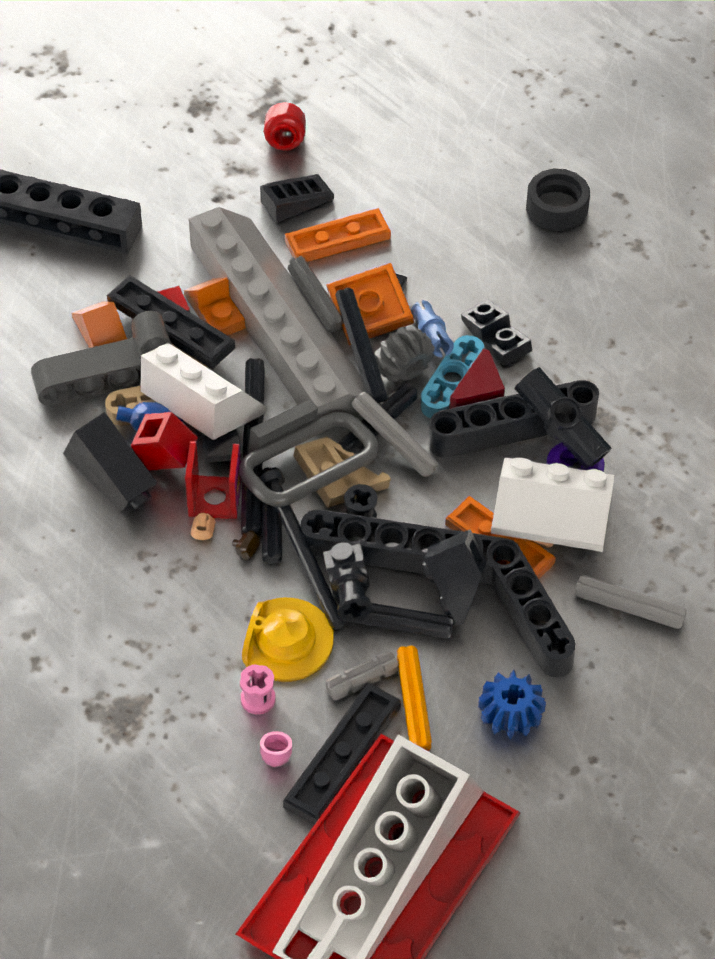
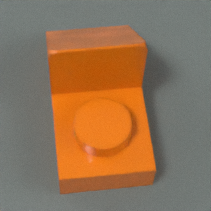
(215, 306)

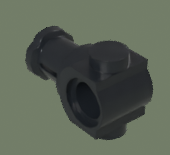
(349, 580)

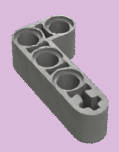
(100, 367)

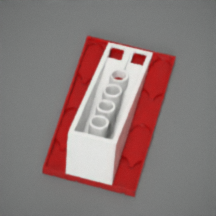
(363, 888)

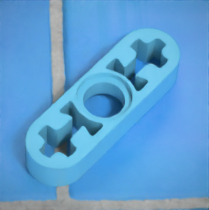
(450, 363)

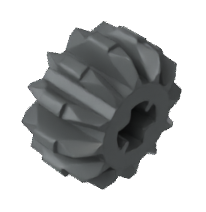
(404, 354)

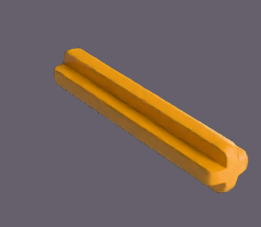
(414, 696)

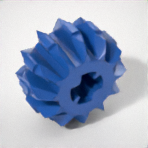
(511, 704)

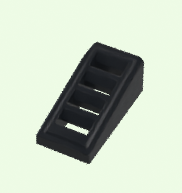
(278, 200)

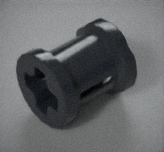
(365, 500)

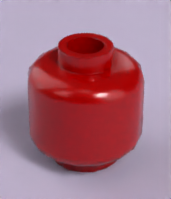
(284, 126)

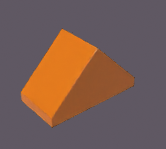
(99, 324)

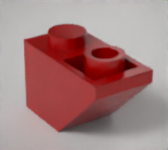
(163, 441)

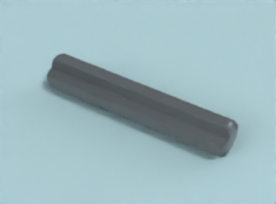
(315, 294)

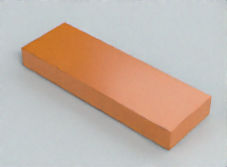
(338, 235)
(479, 519)

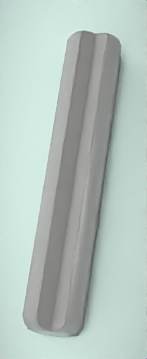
(394, 434)
(630, 602)

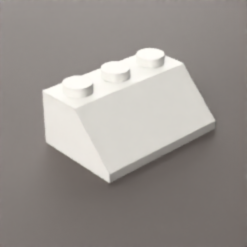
(196, 392)
(553, 504)

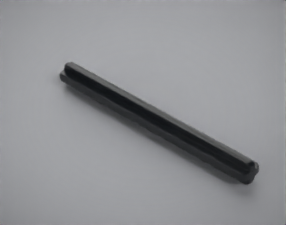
(251, 506)

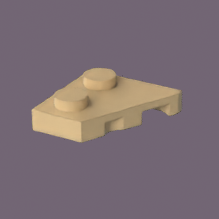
(325, 453)

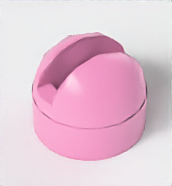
(275, 748)

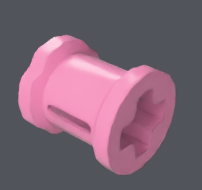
(253, 693)

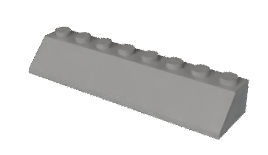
(276, 312)

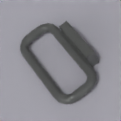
(291, 429)

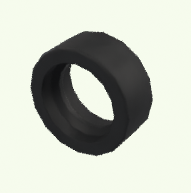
(558, 217)

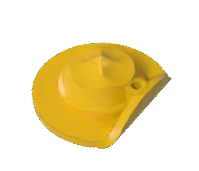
(288, 638)

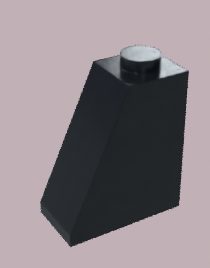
(110, 463)

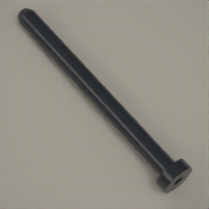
(274, 480)

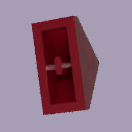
(479, 383)

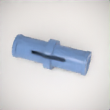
(433, 327)

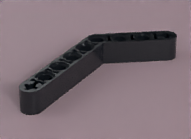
(322, 526)

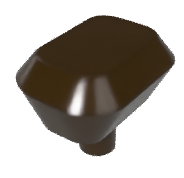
(246, 545)

